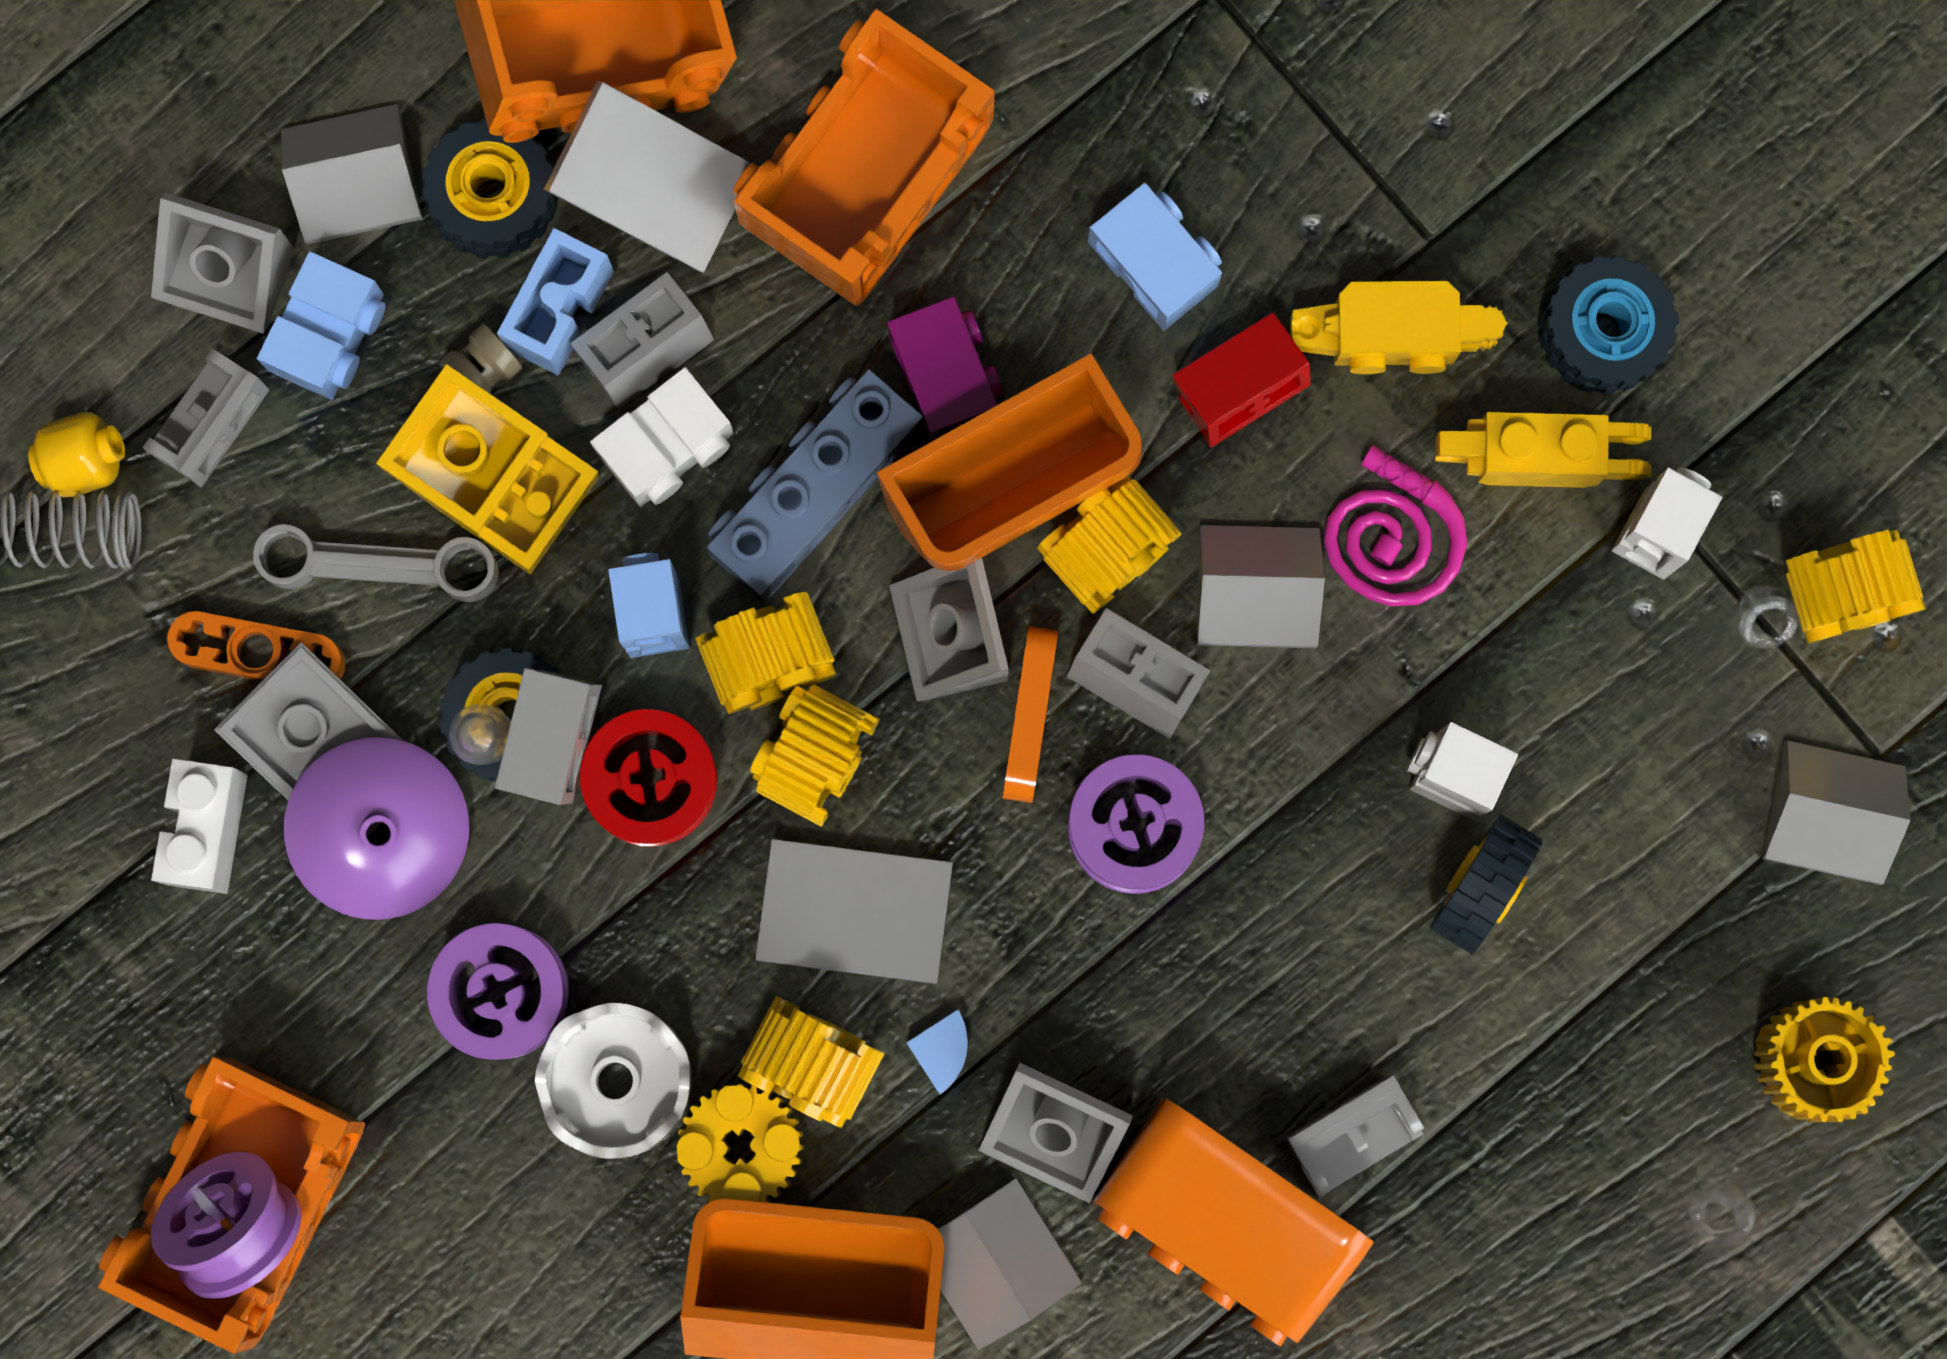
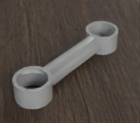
(374, 563)

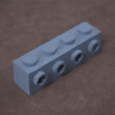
(814, 486)

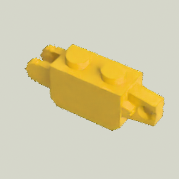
(1396, 325)
(1543, 449)

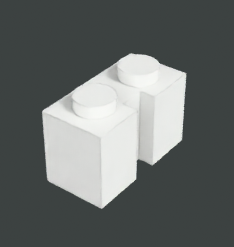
(664, 439)
(1668, 522)
(1460, 770)
(206, 828)

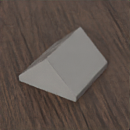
(349, 174)
(218, 263)
(1259, 586)
(949, 631)
(1837, 813)
(1055, 1132)
(1002, 1265)

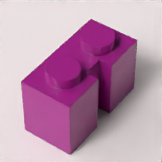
(943, 366)

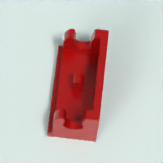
(1242, 379)

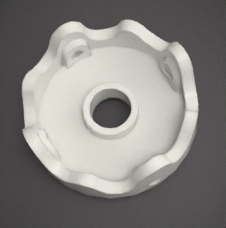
(571, 1071)

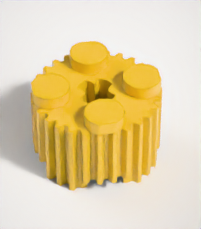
(1109, 542)
(1854, 585)
(766, 653)
(813, 753)
(810, 1063)
(1789, 1066)
(705, 1150)

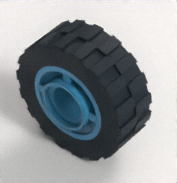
(1635, 302)

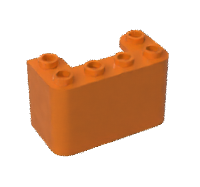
(545, 56)
(867, 159)
(237, 1112)

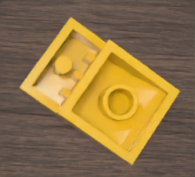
(488, 469)

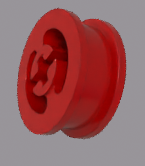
(601, 786)

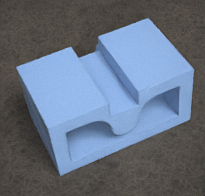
(1156, 255)
(561, 281)
(323, 326)
(648, 606)

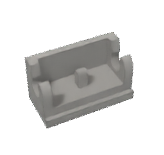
(643, 341)
(207, 418)
(1137, 673)
(548, 736)
(1354, 1135)

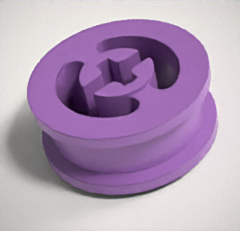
(1182, 811)
(479, 947)
(196, 1245)

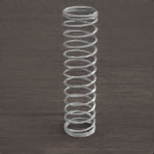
(125, 546)

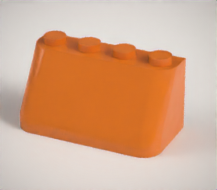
(1012, 467)
(1230, 1223)
(810, 1283)

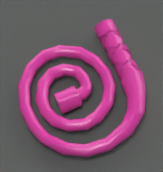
(1389, 545)

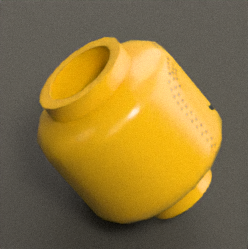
(76, 454)

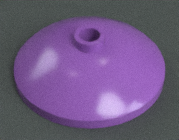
(368, 784)

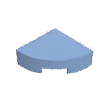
(942, 1050)

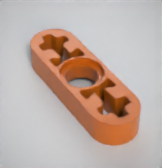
(216, 627)
(1030, 714)

